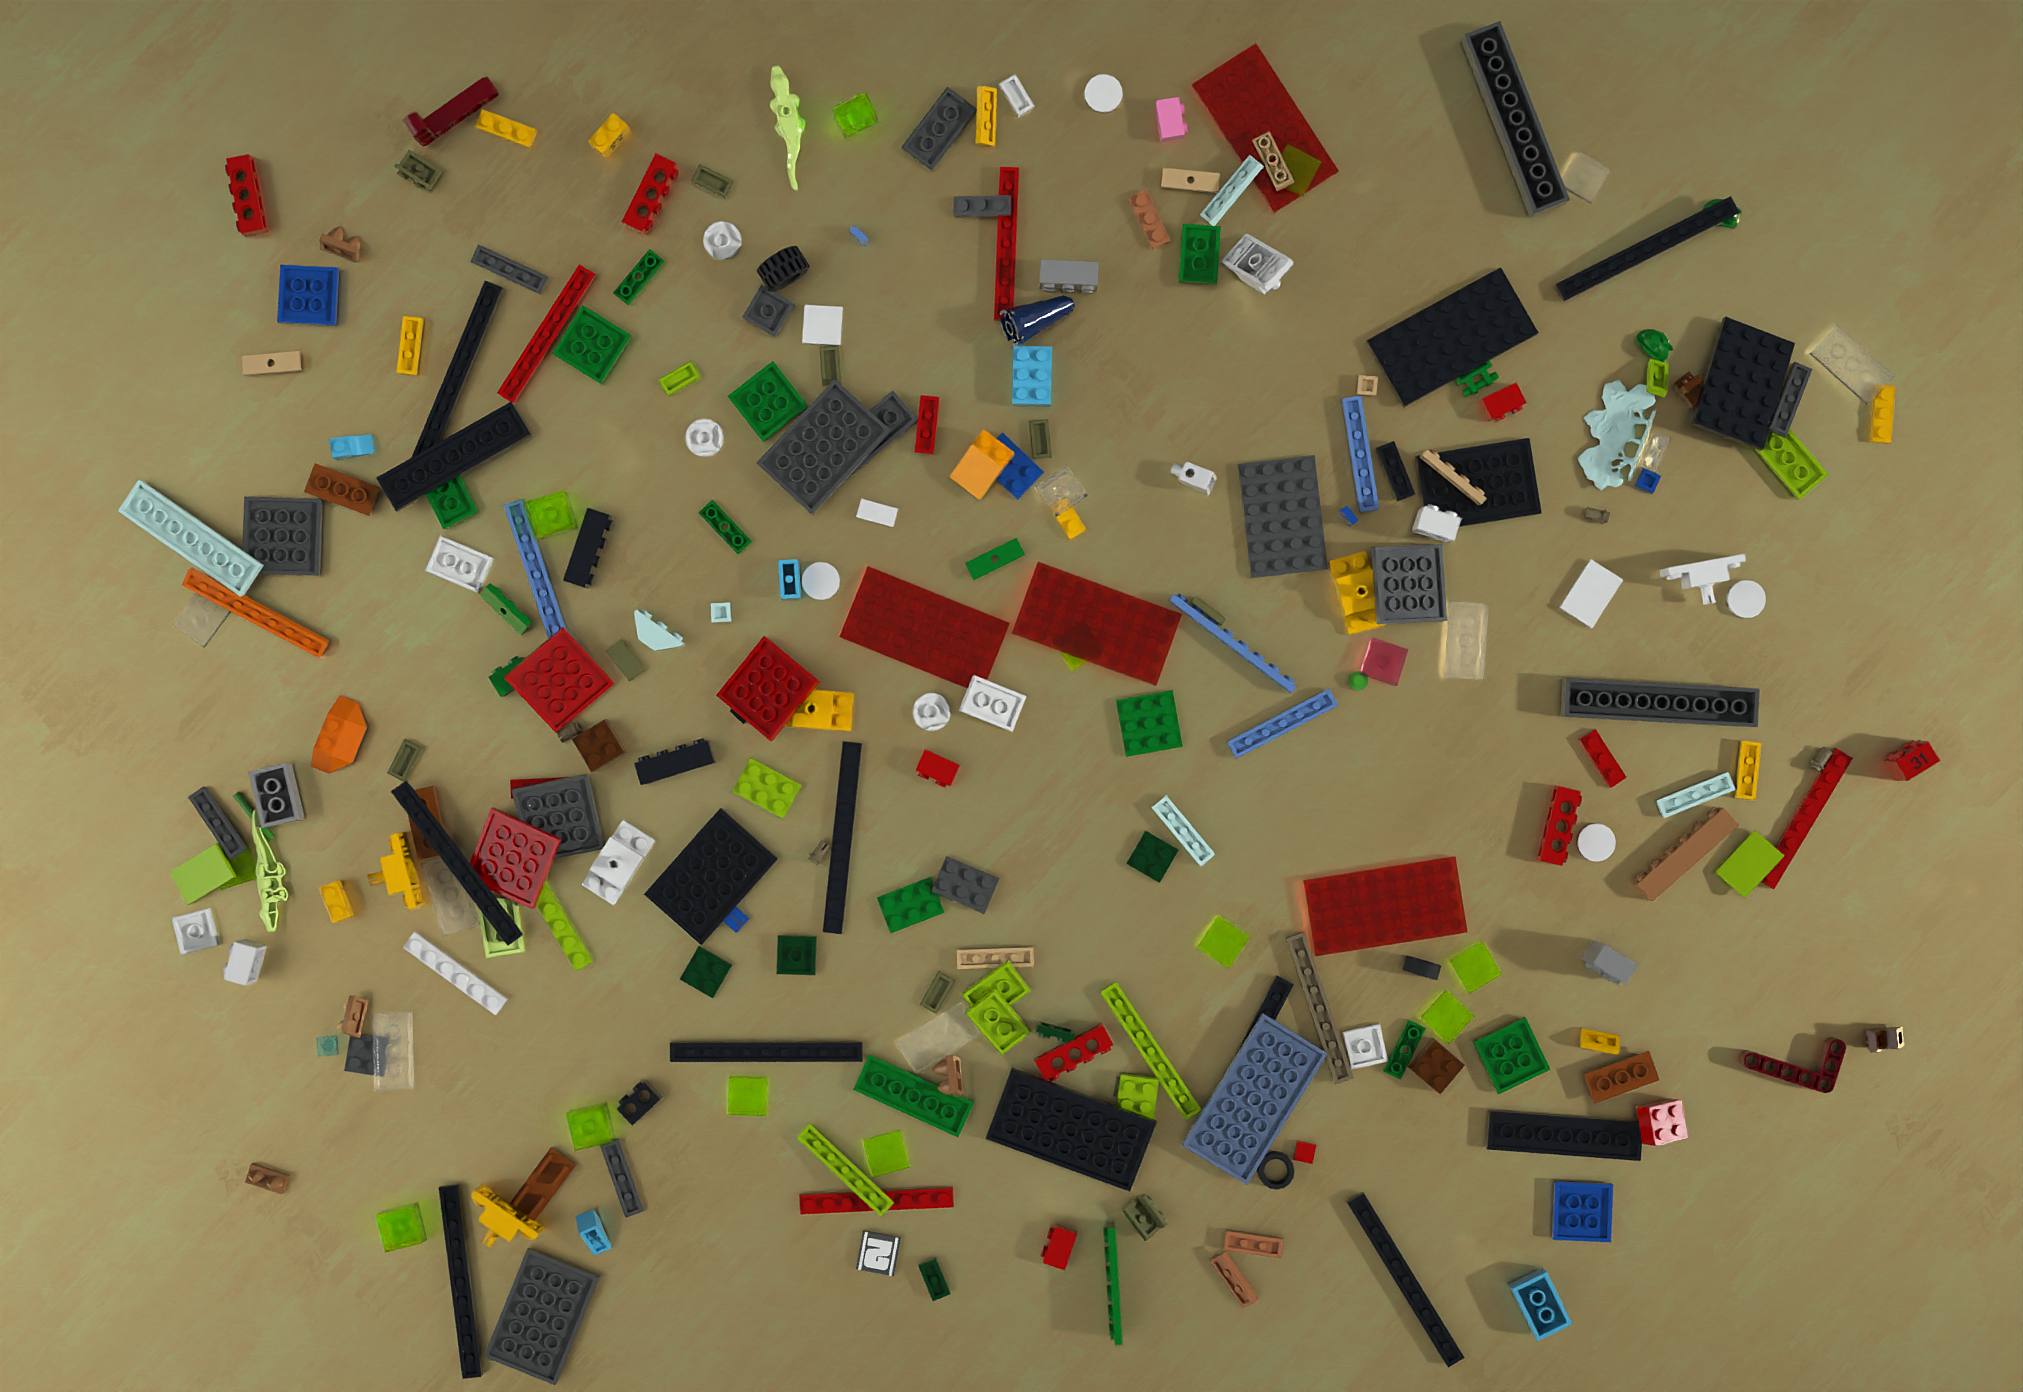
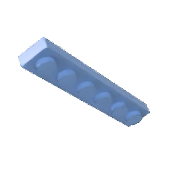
(1360, 454)
(1282, 723)

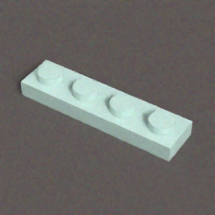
(1231, 190)
(1695, 795)
(1183, 830)

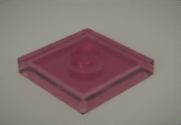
(1384, 661)

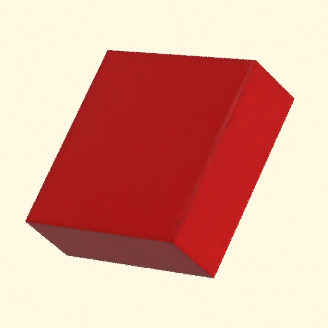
(1304, 1152)

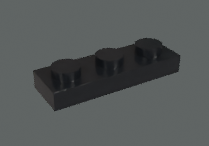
(1395, 471)

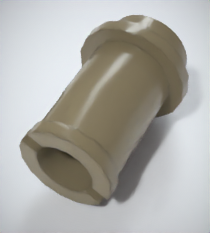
(1597, 515)
(571, 731)
(1821, 759)
(819, 852)

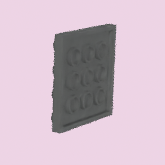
(284, 534)
(1409, 584)
(562, 809)

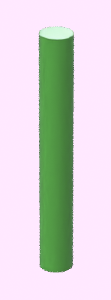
(249, 811)

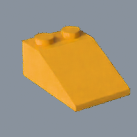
(982, 464)

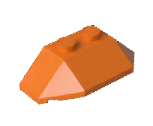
(339, 736)

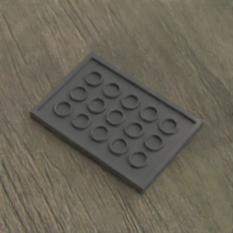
(823, 447)
(1282, 516)
(541, 1316)

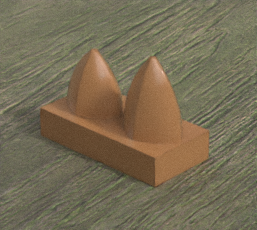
(333, 244)
(354, 1016)
(952, 1068)
(267, 1178)

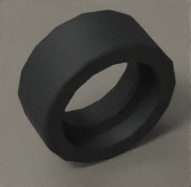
(1421, 967)
(1286, 1180)

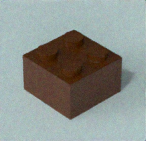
(599, 745)
(1436, 1065)

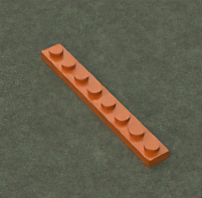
(255, 613)

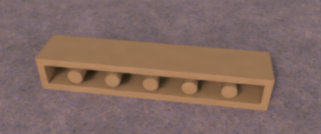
(1685, 854)

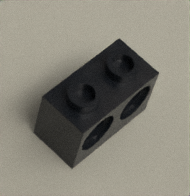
(641, 1104)

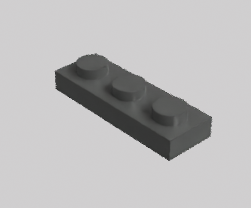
(982, 206)

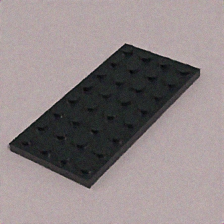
(1452, 337)
(1071, 1129)

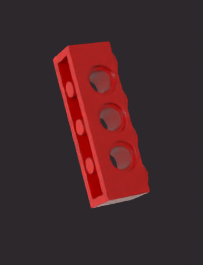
(658, 165)
(257, 223)
(1555, 814)
(1097, 1033)

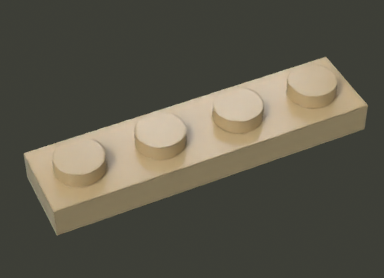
(1447, 471)
(994, 957)

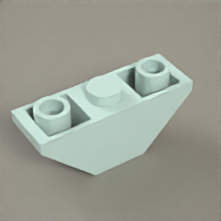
(654, 633)

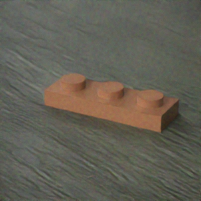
(1149, 219)
(1253, 1244)
(1234, 1279)

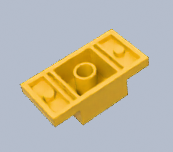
(1355, 591)
(825, 711)
(399, 872)
(503, 1218)

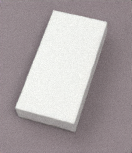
(1016, 95)
(877, 513)

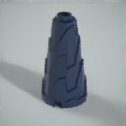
(1030, 319)

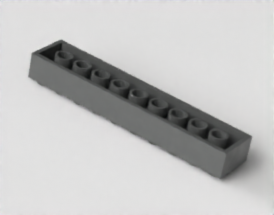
(1515, 119)
(1659, 702)

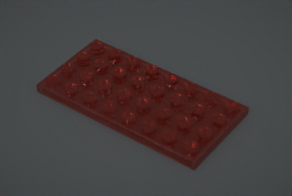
(1250, 101)
(1096, 624)
(923, 629)
(1385, 906)

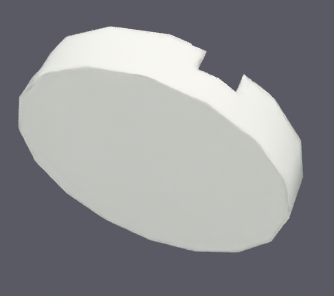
(1103, 93)
(722, 240)
(704, 437)
(820, 581)
(1746, 599)
(931, 711)
(1596, 842)

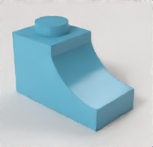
(351, 446)
(592, 1232)

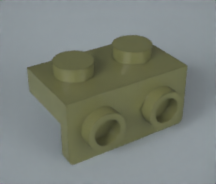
(419, 170)
(1144, 1216)

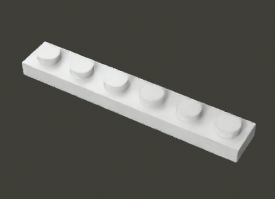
(455, 973)

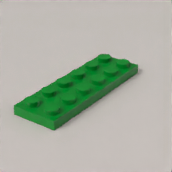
(913, 1095)
(1113, 1289)

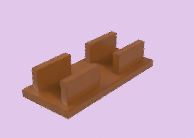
(342, 489)
(422, 846)
(1621, 1077)
(542, 1184)

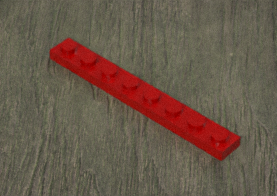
(1006, 243)
(546, 334)
(1808, 813)
(850, 1202)

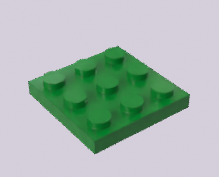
(592, 344)
(768, 401)
(1149, 723)
(1511, 1055)

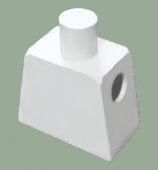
(1201, 481)

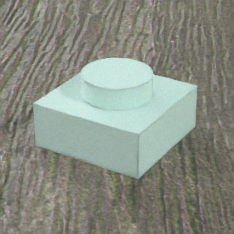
(720, 612)

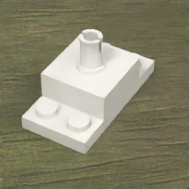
(1257, 263)
(1704, 574)
(618, 862)

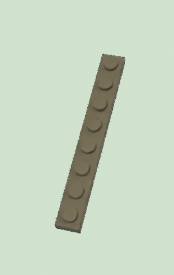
(1319, 1008)

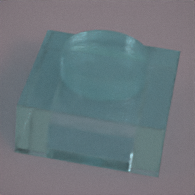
(327, 1045)

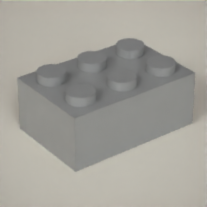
(1068, 276)
(276, 795)
(1608, 963)

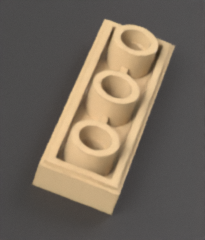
(1277, 170)
(1202, 180)
(260, 363)

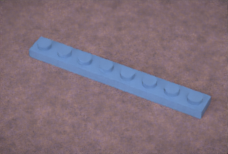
(534, 567)
(1239, 647)

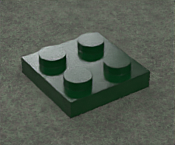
(1152, 856)
(796, 955)
(706, 971)
(1062, 1034)

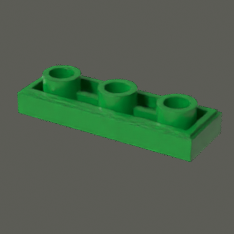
(630, 286)
(733, 535)
(983, 564)
(505, 609)
(1408, 1038)

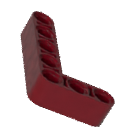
(451, 113)
(1796, 1072)

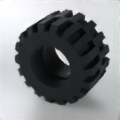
(783, 268)

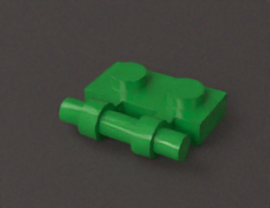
(1474, 387)

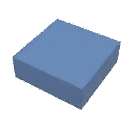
(859, 235)

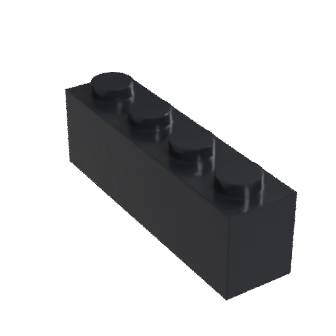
(587, 548)
(674, 762)

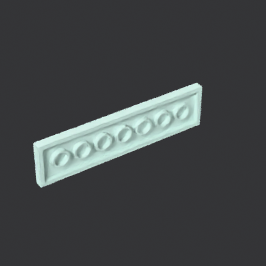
(190, 538)

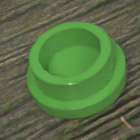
(1358, 681)

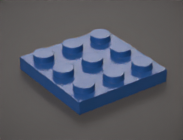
(308, 295)
(1582, 1211)

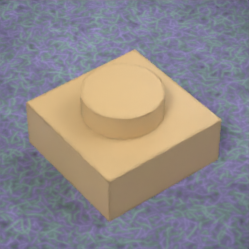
(1367, 385)

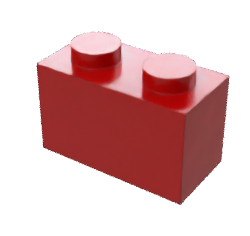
(1502, 402)
(937, 768)
(1059, 1246)

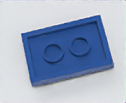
(1019, 472)

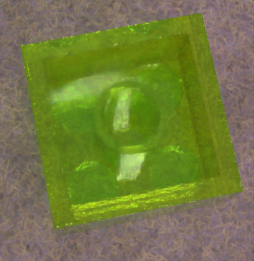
(854, 115)
(552, 515)
(590, 1126)
(401, 1227)

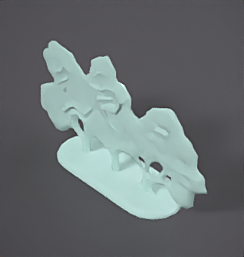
(1614, 429)

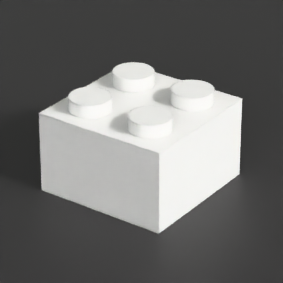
(1436, 524)
(244, 962)

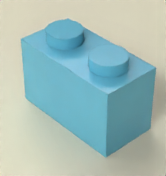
(789, 579)

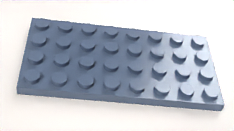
(1254, 1099)

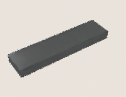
(509, 269)
(1790, 399)
(217, 823)
(622, 1178)

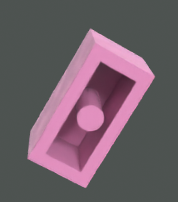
(1169, 119)

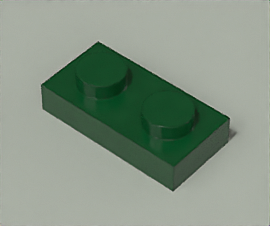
(934, 1279)

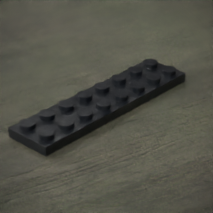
(453, 456)
(1564, 1135)

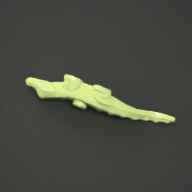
(789, 123)
(268, 877)

